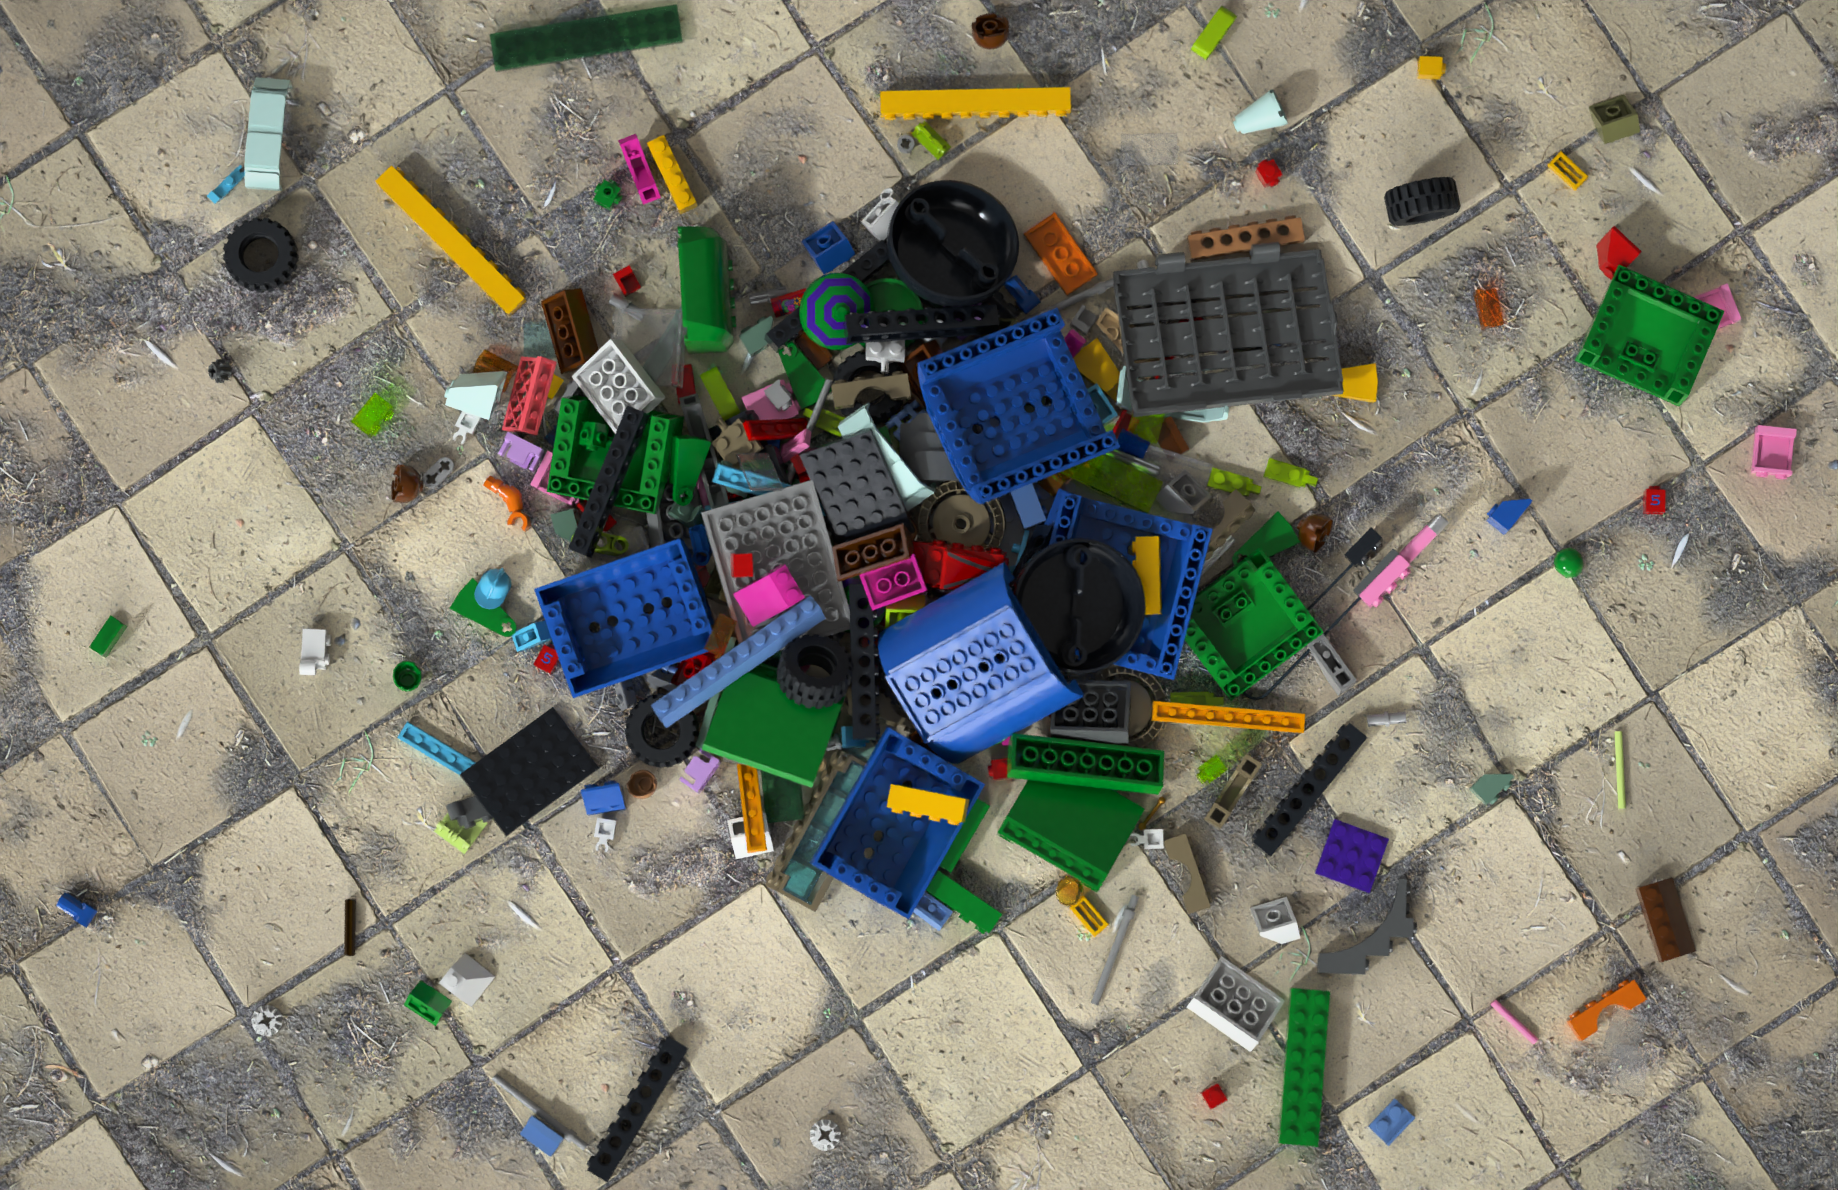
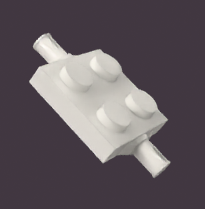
(885, 352)

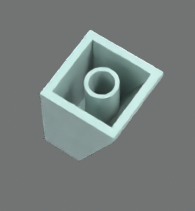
(476, 393)

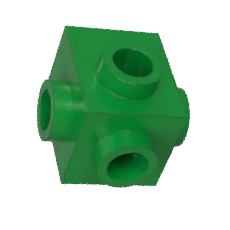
(604, 200)
(593, 435)

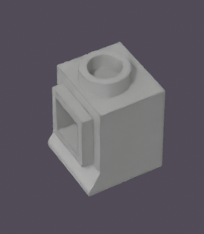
(779, 396)

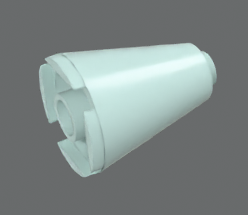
(1261, 114)

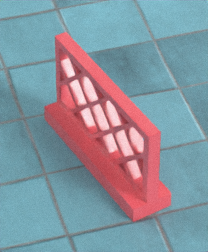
(534, 402)

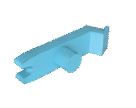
(226, 185)
(1019, 549)

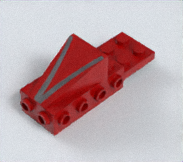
(955, 564)

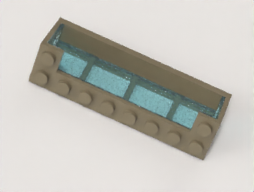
(792, 872)

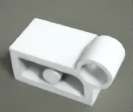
(879, 217)
(314, 651)

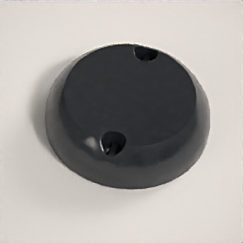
(952, 243)
(1082, 605)

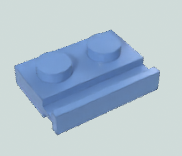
(1391, 1122)

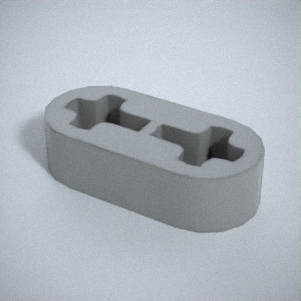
(435, 469)

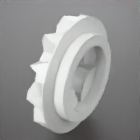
(275, 1024)
(834, 1135)

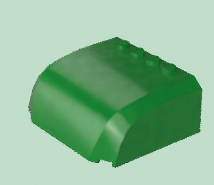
(706, 290)

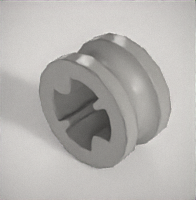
(911, 145)

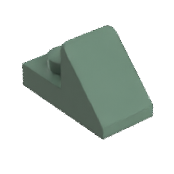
(687, 515)

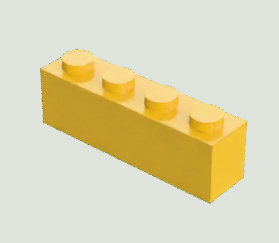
(672, 174)
(1149, 570)
(927, 803)

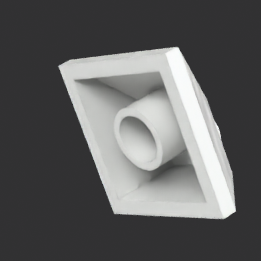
(1276, 921)
(467, 979)

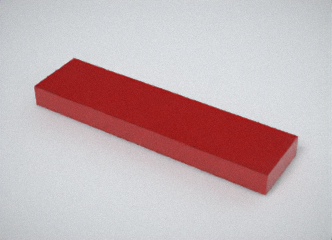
(774, 428)

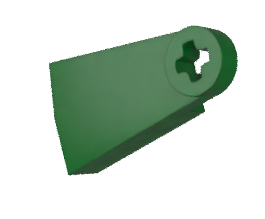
(803, 377)
(686, 464)
(1272, 537)
(489, 618)

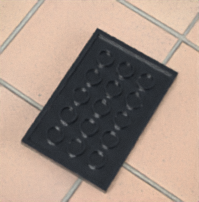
(855, 487)
(529, 771)

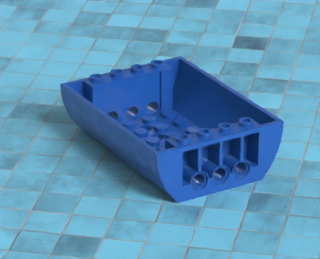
(640, 639)
(909, 844)

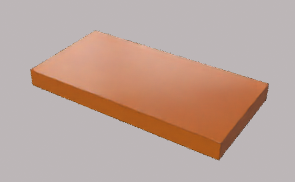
(1060, 254)

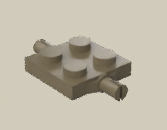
(734, 441)

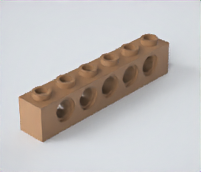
(1199, 251)

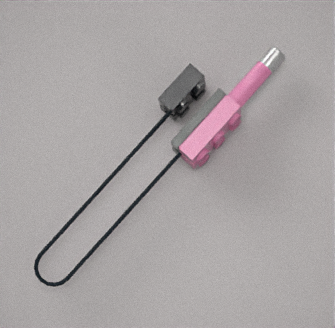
(1382, 577)

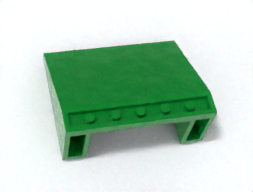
(1649, 336)
(576, 469)
(1248, 624)
(770, 731)
(1072, 827)

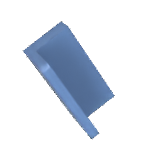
(932, 911)
(541, 1135)

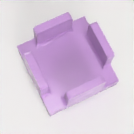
(521, 452)
(700, 771)

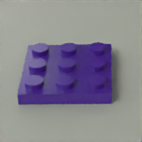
(1351, 856)

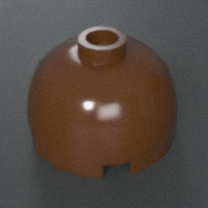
(990, 31)
(406, 484)
(1314, 530)

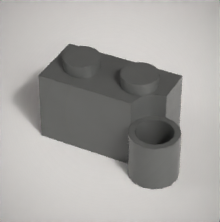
(467, 812)

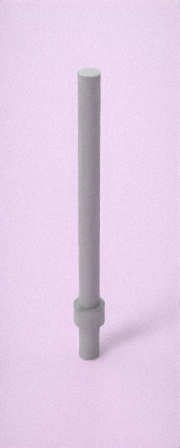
(1098, 288)
(812, 422)
(1128, 915)
(570, 1135)

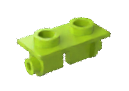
(931, 140)

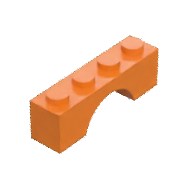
(1585, 1022)

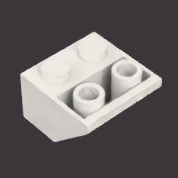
(738, 838)

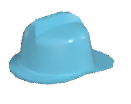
(492, 588)

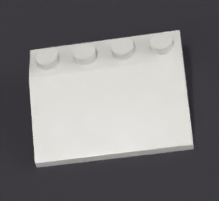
(615, 380)
(1236, 1004)

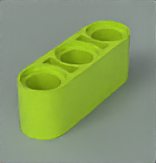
(1213, 32)
(719, 393)
(608, 547)

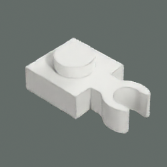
(467, 424)
(604, 830)
(1152, 839)

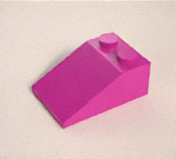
(893, 582)
(768, 595)

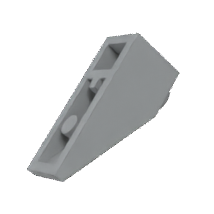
(1331, 665)

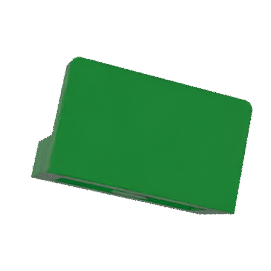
(108, 636)
(427, 1002)

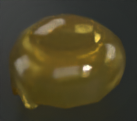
(1069, 891)

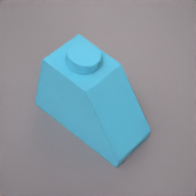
(531, 636)
(847, 739)

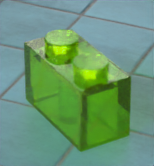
(373, 415)
(1210, 770)

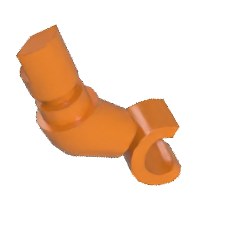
(513, 499)

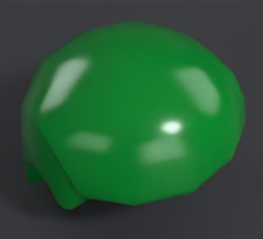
(1568, 562)
(407, 676)

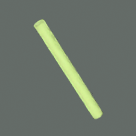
(1620, 770)

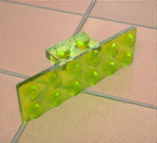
(1117, 481)

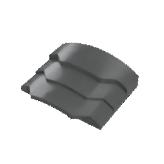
(923, 450)

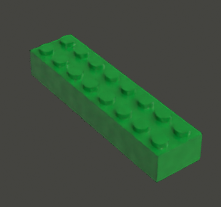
(1085, 764)
(1303, 1067)

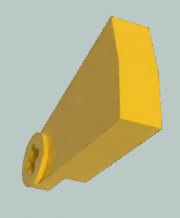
(1098, 368)
(1360, 383)

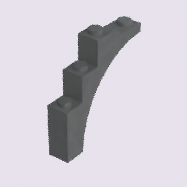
(698, 427)
(1377, 944)

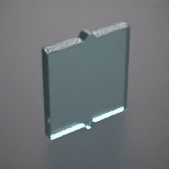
(538, 341)

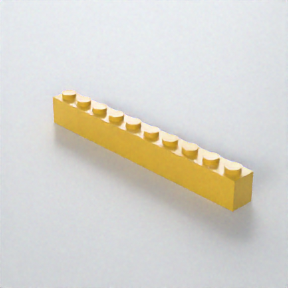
(975, 102)
(451, 241)

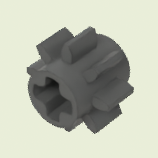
(220, 371)

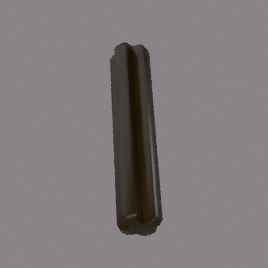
(349, 929)

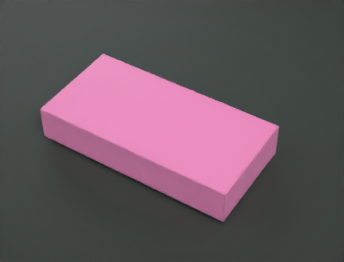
(795, 445)

